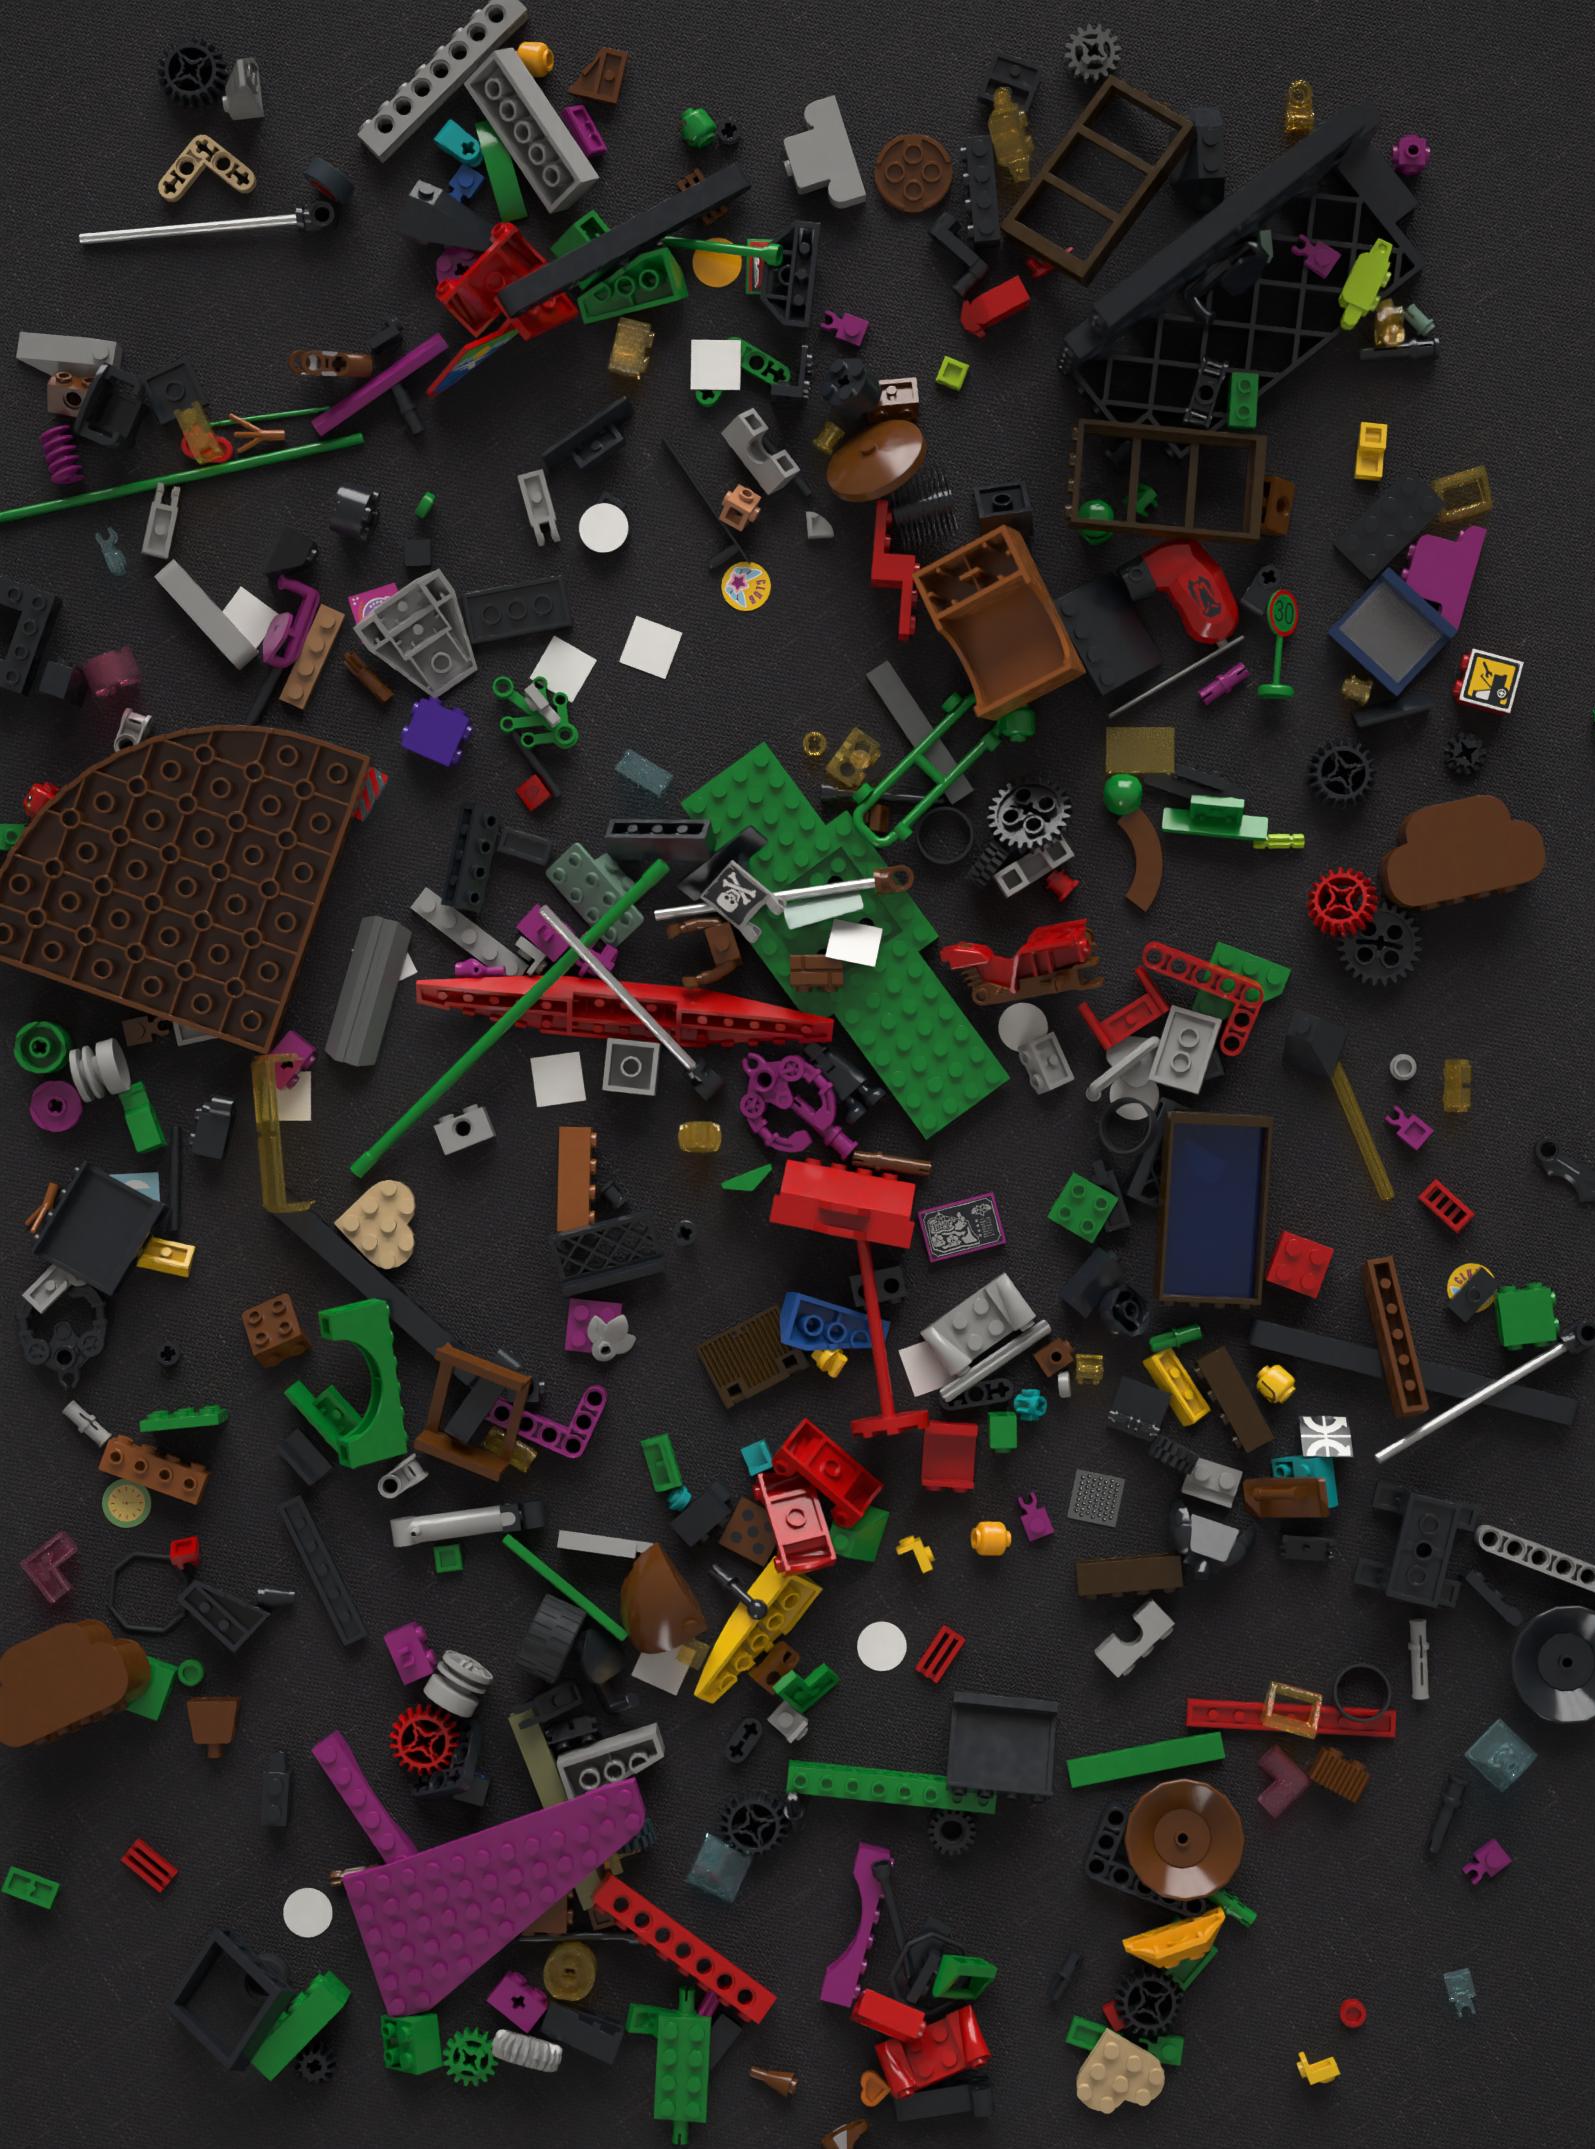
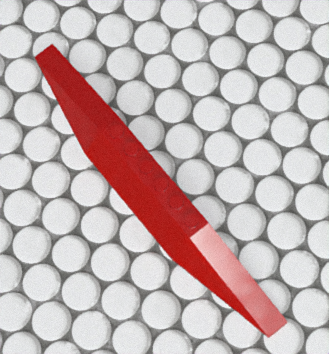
(594, 1011)

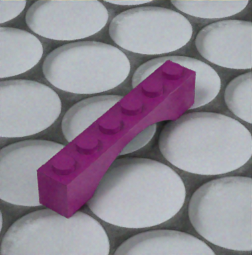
(350, 1782)
(842, 1975)

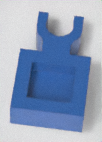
(465, 183)

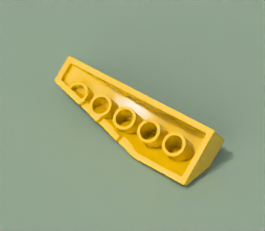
(746, 1638)

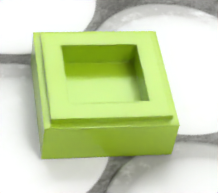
(952, 373)

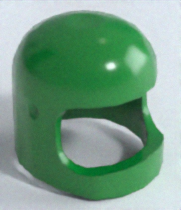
(1095, 510)

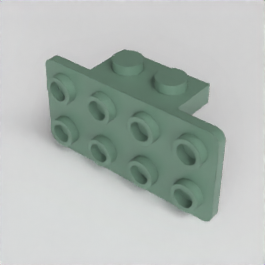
(594, 889)

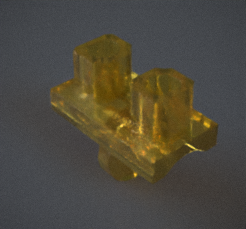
(1389, 324)

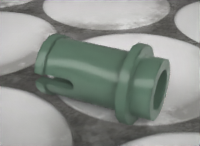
(1419, 321)

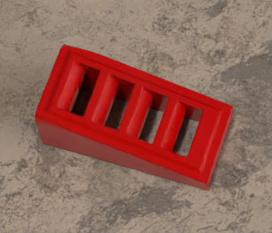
(1460, 1225)

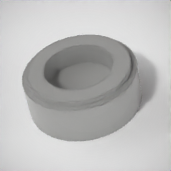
(1064, 1384)

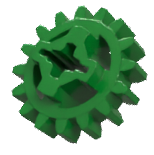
(466, 2047)

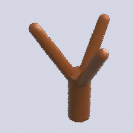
(258, 434)
(47, 1205)

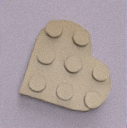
(380, 1224)
(1117, 2073)

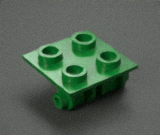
(1082, 1207)

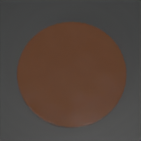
(913, 173)

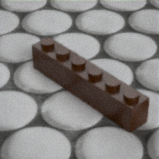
(1394, 1338)

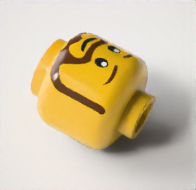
(1275, 1383)

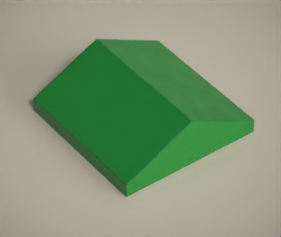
(748, 1180)

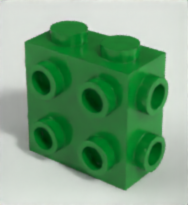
(1525, 1316)

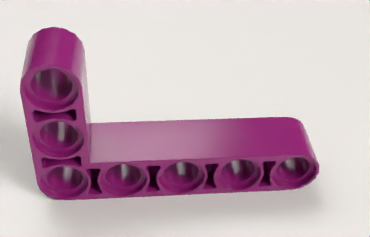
(563, 1433)

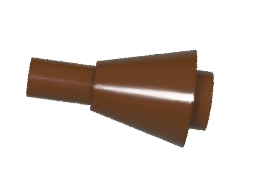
(779, 2081)

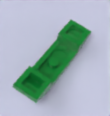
(501, 174)

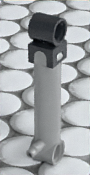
(504, 1517)

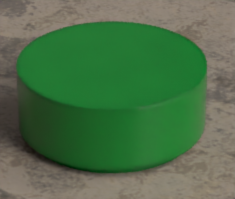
(425, 505)
(191, 1672)

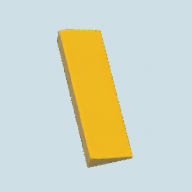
(168, 1257)
(1174, 1379)

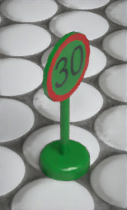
(1282, 619)

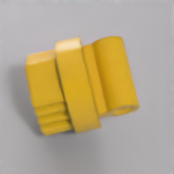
(830, 1360)

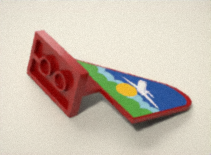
(533, 323)

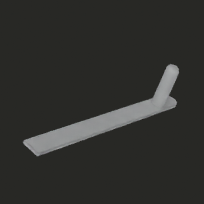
(1223, 645)

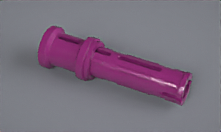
(832, 1135)

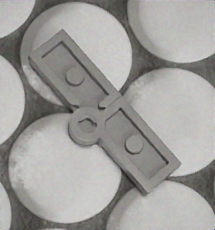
(50, 1288)

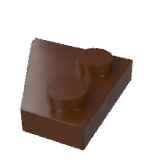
(602, 78)

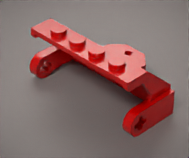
(845, 1202)

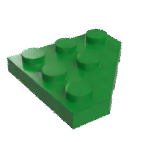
(1268, 974)

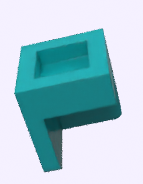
(757, 1457)

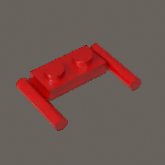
(1129, 1018)

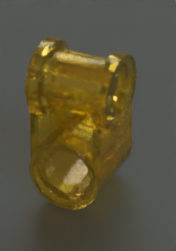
(1299, 113)

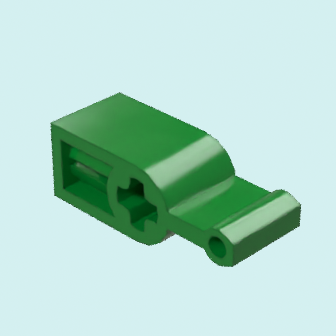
(142, 1119)

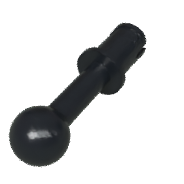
(756, 1608)

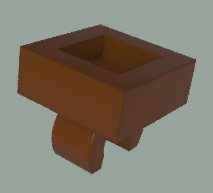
(877, 818)

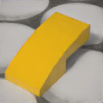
(1370, 451)

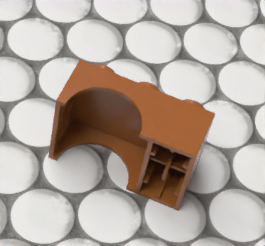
(999, 622)

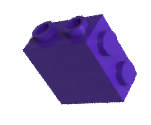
(437, 732)

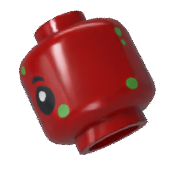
(38, 797)

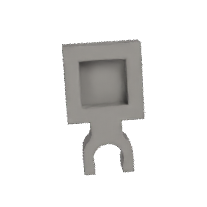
(536, 701)

